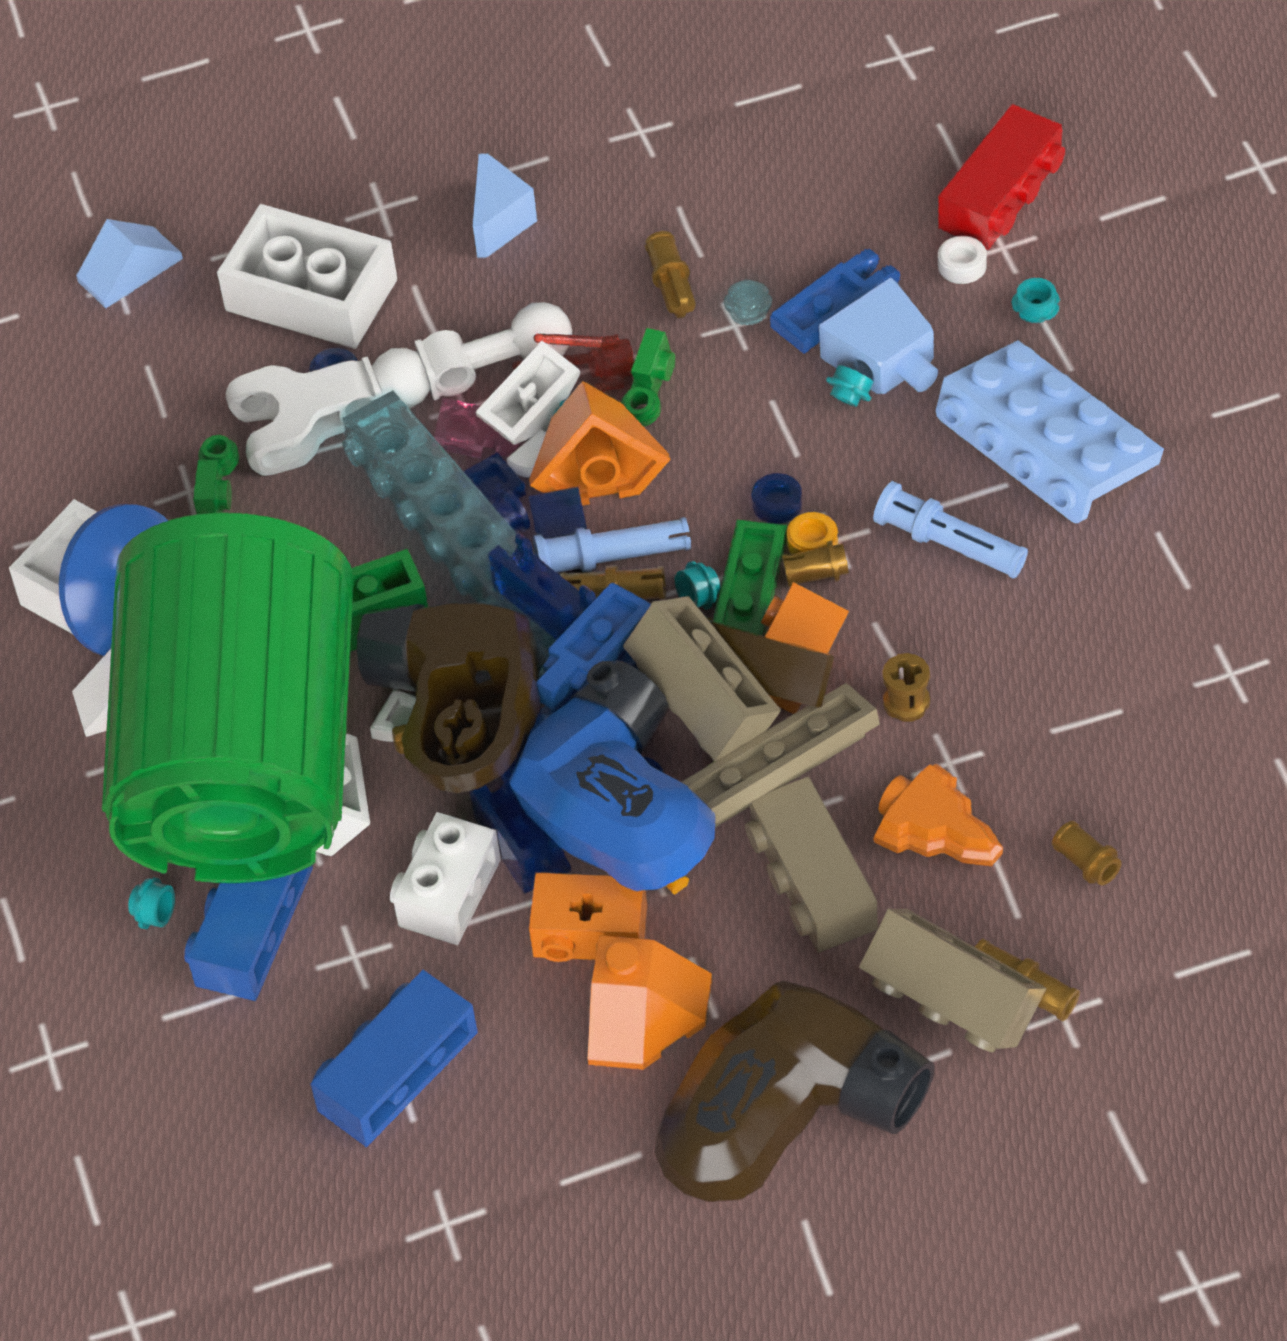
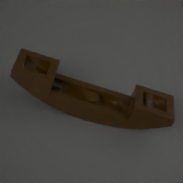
(779, 666)

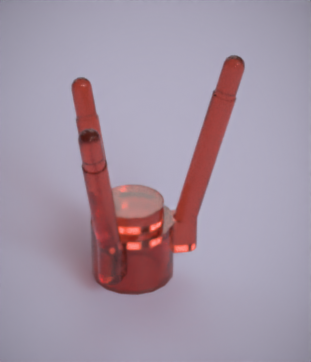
(609, 359)

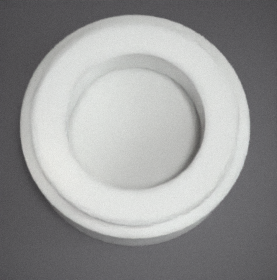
(962, 259)

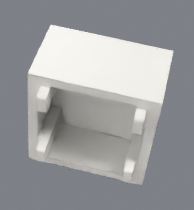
(38, 568)

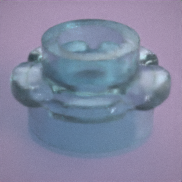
(748, 302)

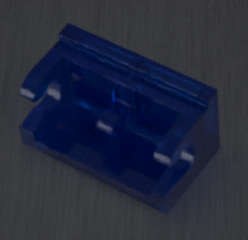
(537, 588)
(520, 841)

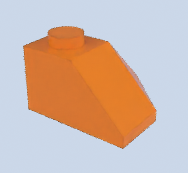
(596, 448)
(642, 1001)

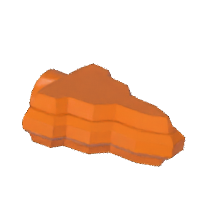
(934, 820)

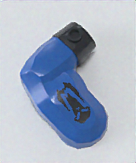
(597, 793)

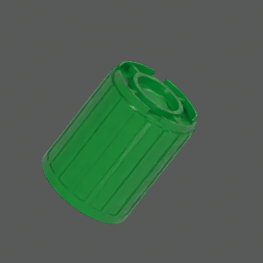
(228, 696)

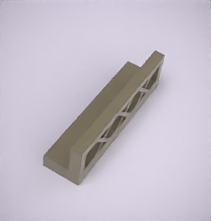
(783, 752)

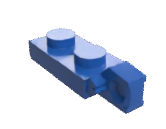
(591, 639)

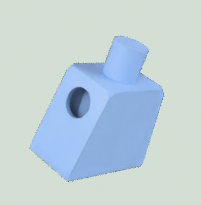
(881, 339)

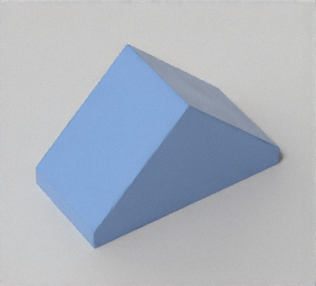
(501, 206)
(125, 259)

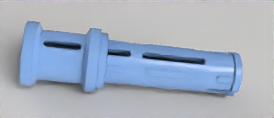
(928, 521)
(587, 549)

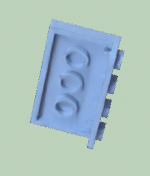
(1044, 429)

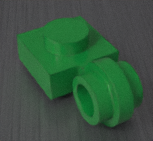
(651, 367)
(217, 459)

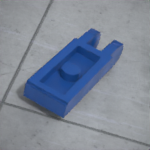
(842, 285)

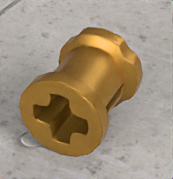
(914, 683)

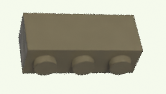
(700, 676)
(811, 865)
(951, 980)

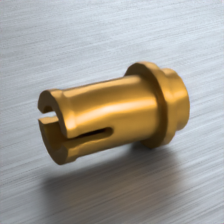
(816, 564)
(1095, 860)

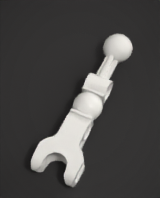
(312, 404)

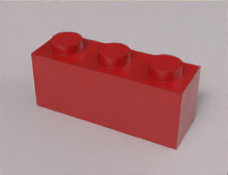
(1001, 176)

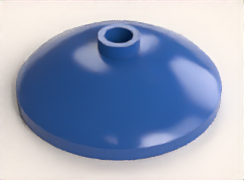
(90, 571)

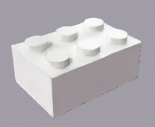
(307, 276)

